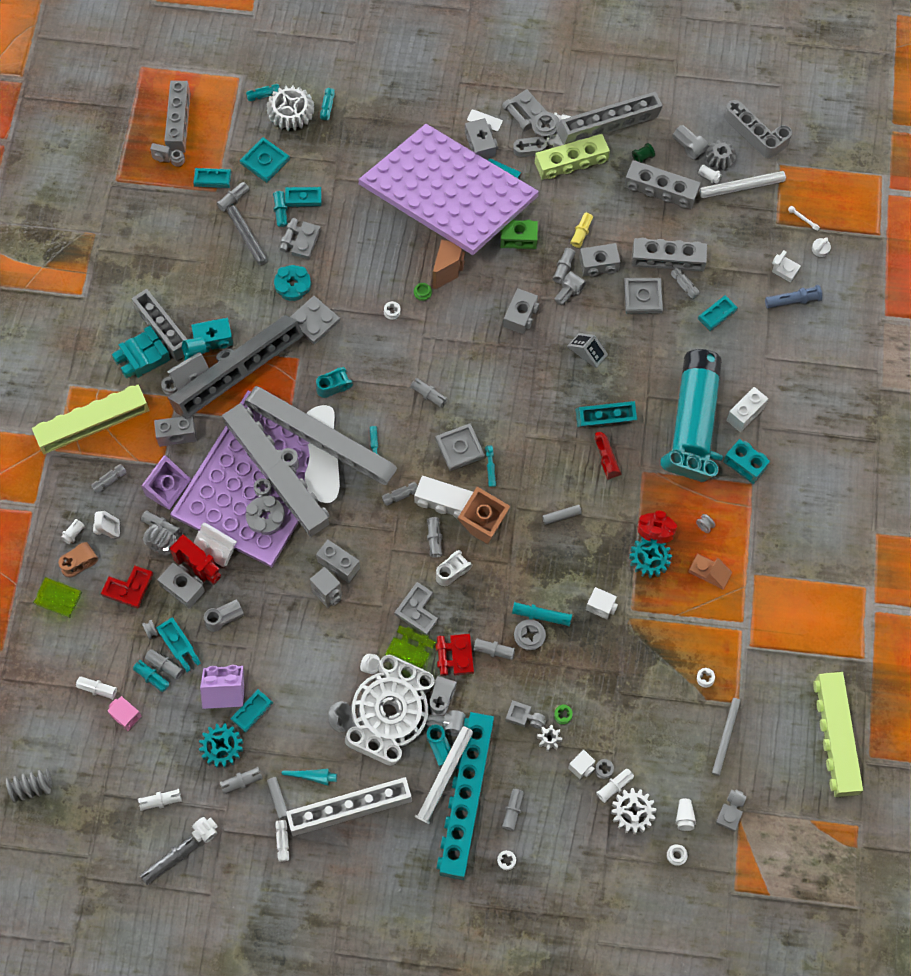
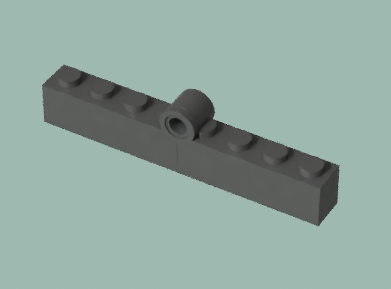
(235, 366)

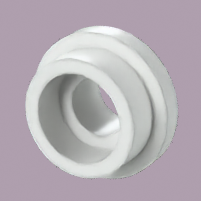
(680, 849)

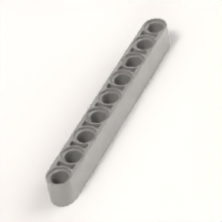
(320, 435)

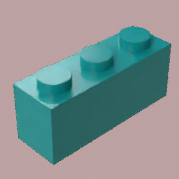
(606, 414)

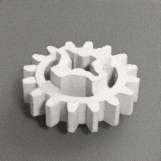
(624, 811)

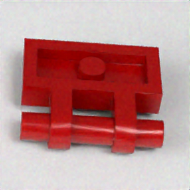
(461, 655)

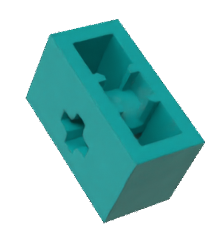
(219, 329)

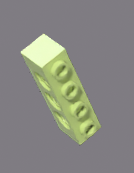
(562, 154)

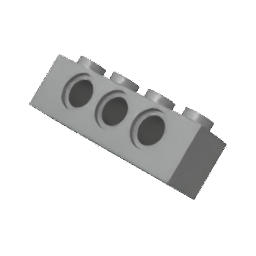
(177, 115)
(671, 182)
(662, 260)
(160, 322)

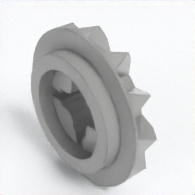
(545, 117)
(534, 627)

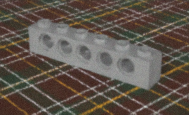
(610, 118)

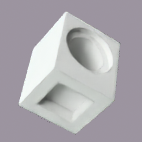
(602, 603)

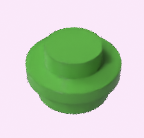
(422, 291)

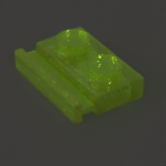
(57, 597)

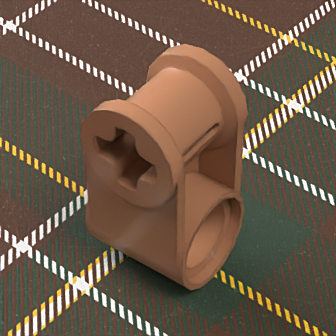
(78, 559)

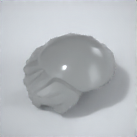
(340, 717)

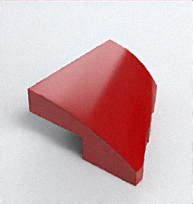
(608, 459)

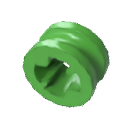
(564, 720)

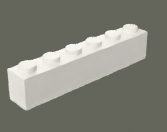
(349, 806)

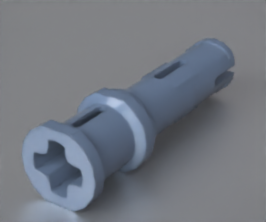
(802, 295)

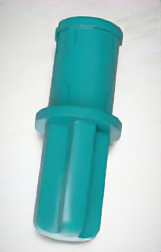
(280, 208)
(151, 676)

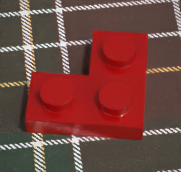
(130, 592)

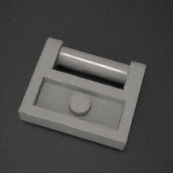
(527, 104)

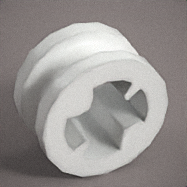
(396, 306)
(708, 672)
(509, 854)

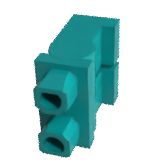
(141, 353)

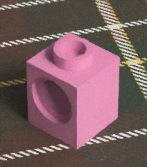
(124, 713)

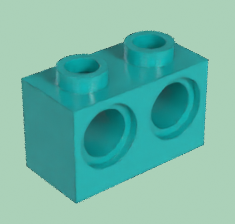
(743, 464)

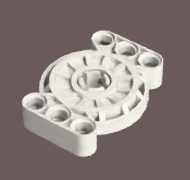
(391, 690)

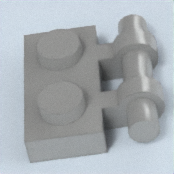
(305, 240)

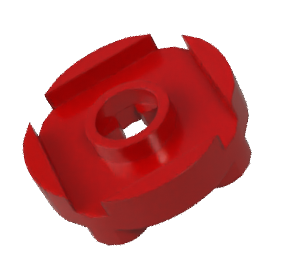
(657, 527)

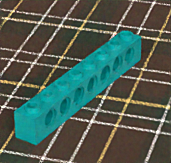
(457, 868)

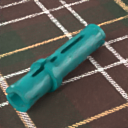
(541, 614)

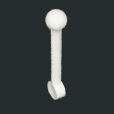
(791, 209)

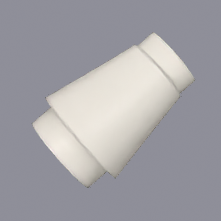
(685, 815)

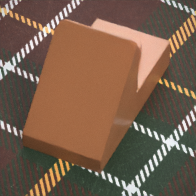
(710, 571)

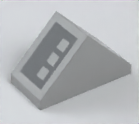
(588, 348)

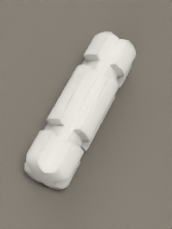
(282, 840)

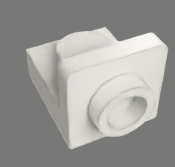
(785, 267)

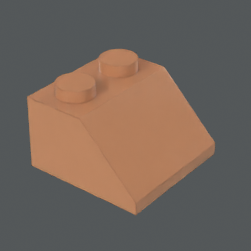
(448, 263)
(483, 515)

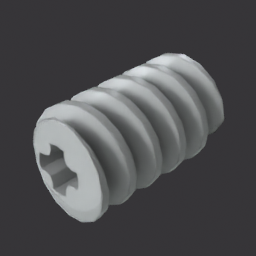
(29, 786)

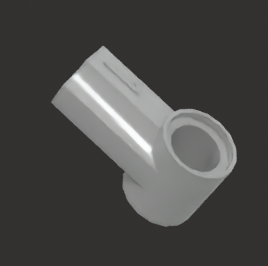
(693, 145)
(225, 614)

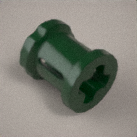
(643, 153)

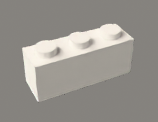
(441, 496)

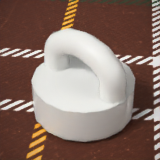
(821, 247)
(370, 663)

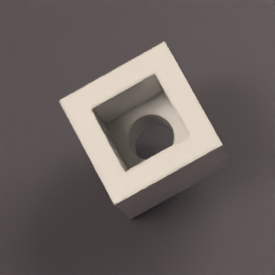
(582, 765)

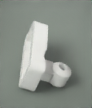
(106, 524)

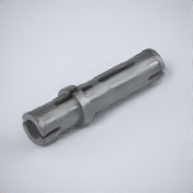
(169, 860)

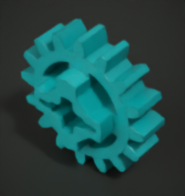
(642, 553)
(227, 735)

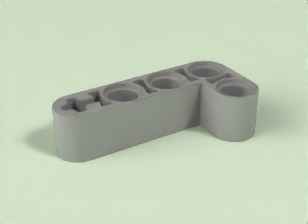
(738, 115)

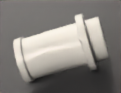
(713, 176)
(69, 535)

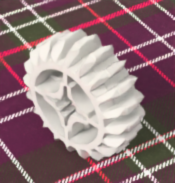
(287, 113)

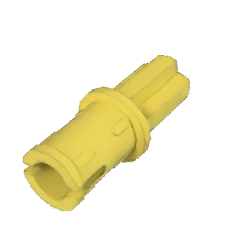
(581, 230)

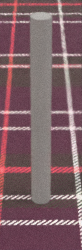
(726, 736)

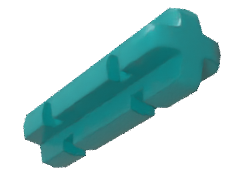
(262, 92)
(327, 104)

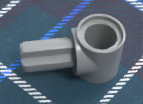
(571, 285)
(451, 722)

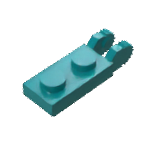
(177, 642)

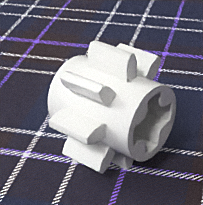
(550, 731)
(204, 829)

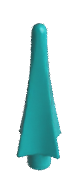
(320, 776)

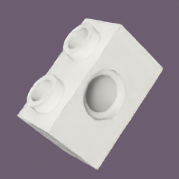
(747, 409)

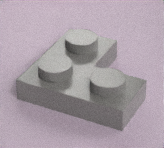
(412, 609)

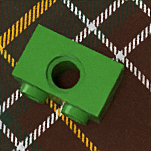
(526, 240)

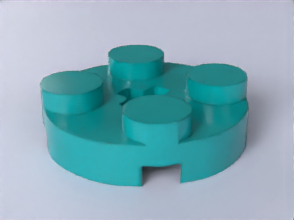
(290, 273)

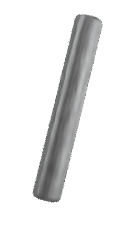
(247, 235)

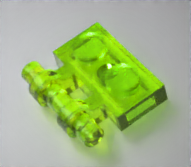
(408, 652)

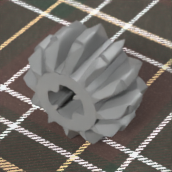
(720, 155)
(159, 539)

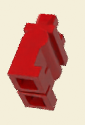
(203, 566)

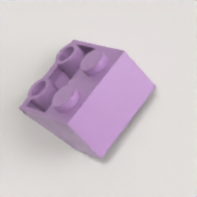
(222, 687)

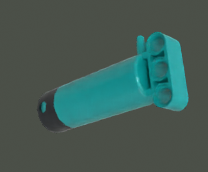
(696, 418)

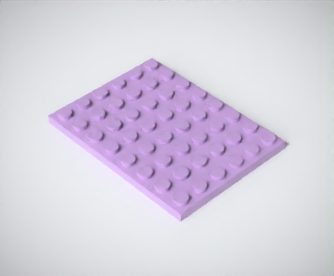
(449, 188)
(226, 488)

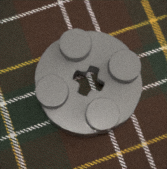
(265, 504)

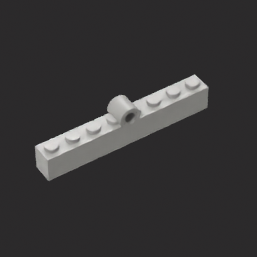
(276, 469)

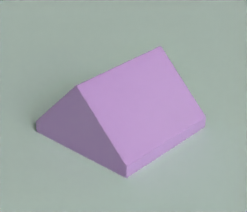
(165, 483)

